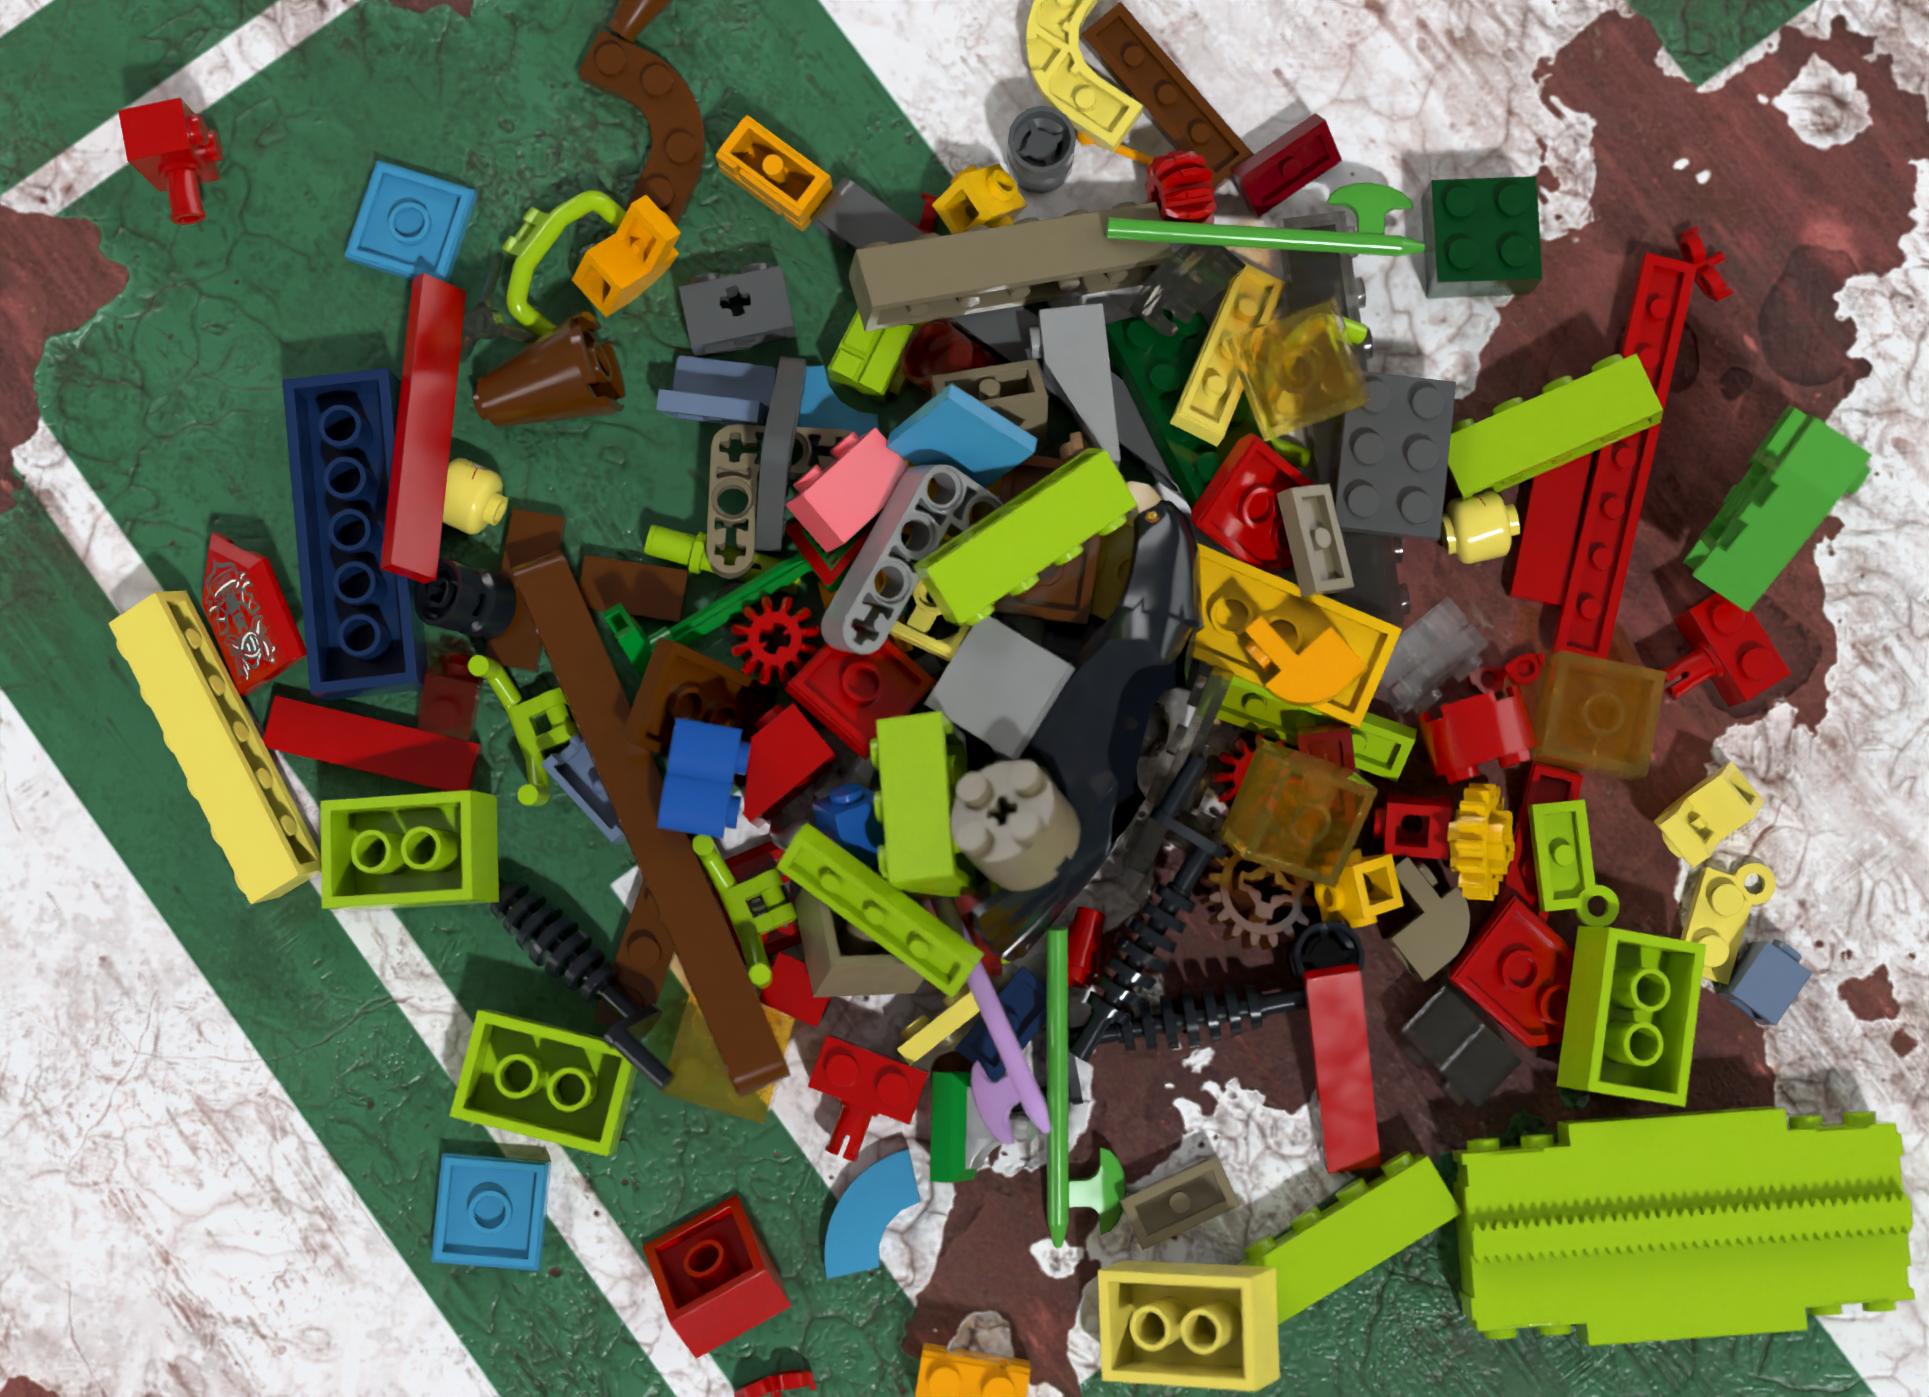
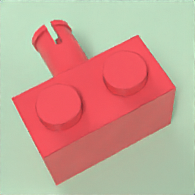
(849, 490)

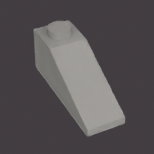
(1078, 369)

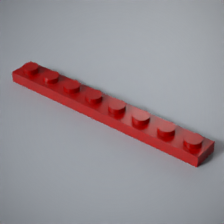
(1623, 467)

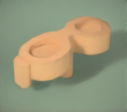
(1074, 447)

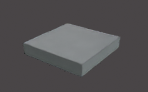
(999, 686)

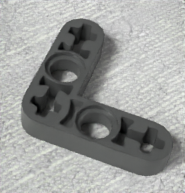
(777, 454)

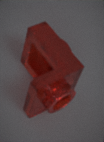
(450, 697)

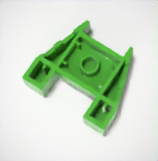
(1776, 506)

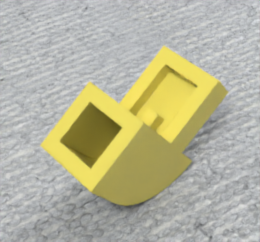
(1708, 814)

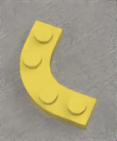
(1066, 79)

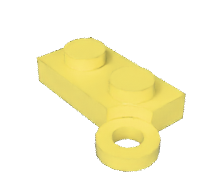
(1721, 913)

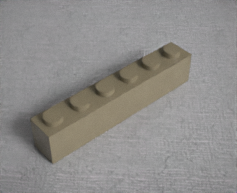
(1001, 267)

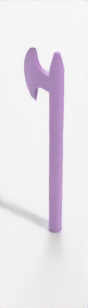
(992, 1098)

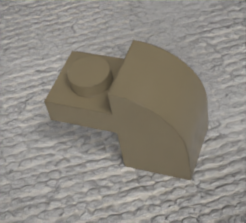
(1437, 928)

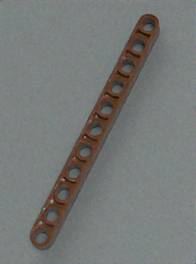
(661, 854)

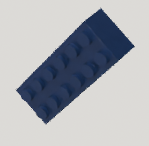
(355, 615)

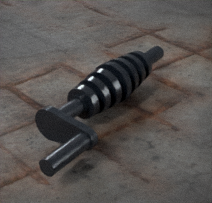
(1175, 896)
(567, 952)
(1190, 1017)

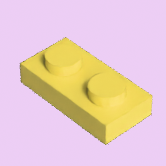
(926, 1034)

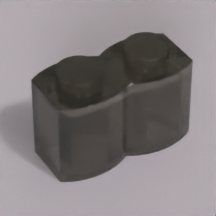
(1457, 1048)

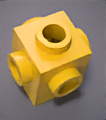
(980, 198)
(1362, 892)

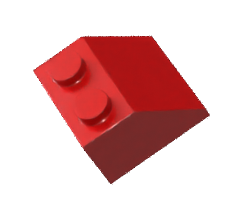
(782, 762)
(715, 1277)

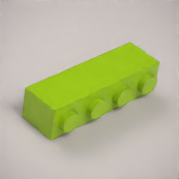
(1553, 427)
(1026, 536)
(1355, 1232)

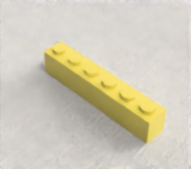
(217, 745)

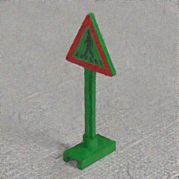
(829, 568)

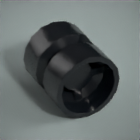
(466, 600)
(1323, 946)

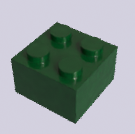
(1481, 237)

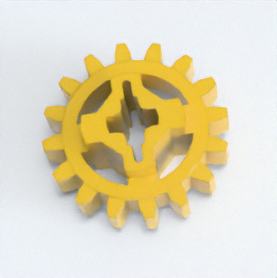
(1481, 841)

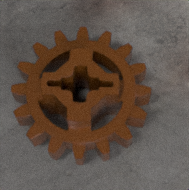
(1242, 907)

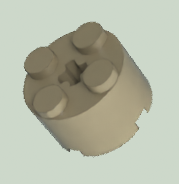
(1014, 824)

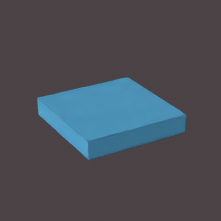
(410, 223)
(964, 435)
(491, 1211)

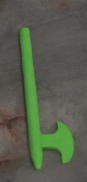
(1367, 201)
(1108, 1183)

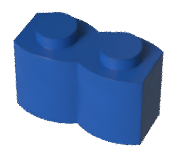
(701, 778)

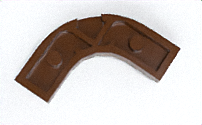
(669, 109)

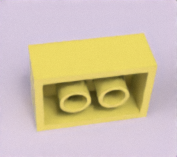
(1189, 1324)

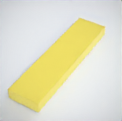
(1214, 379)

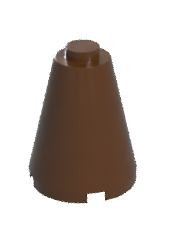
(554, 378)

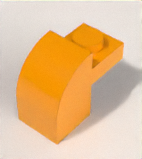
(630, 259)
(1311, 677)

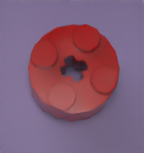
(1478, 733)

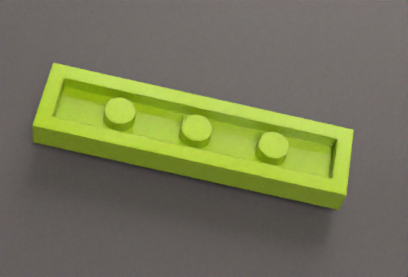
(1378, 744)
(879, 910)

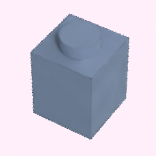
(1766, 981)

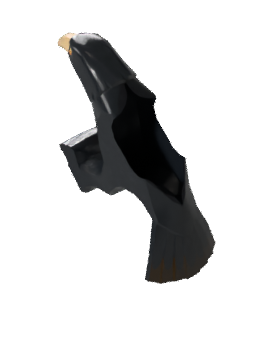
(1083, 739)

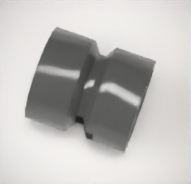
(1041, 149)

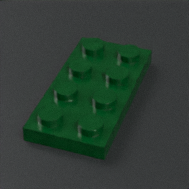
(1155, 376)

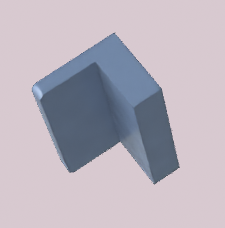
(718, 392)

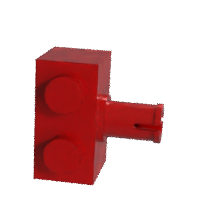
(173, 153)
(1727, 649)
(866, 1087)

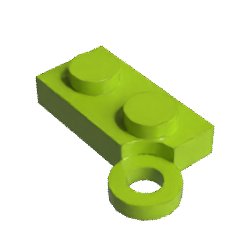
(1566, 863)

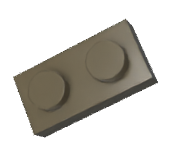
(1315, 540)
(1179, 1202)

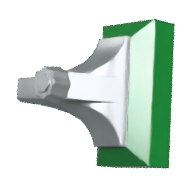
(959, 1134)

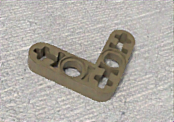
(745, 476)

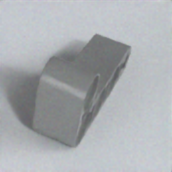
(885, 551)

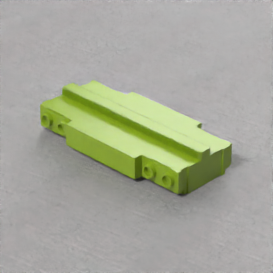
(1682, 1225)

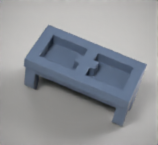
(580, 780)

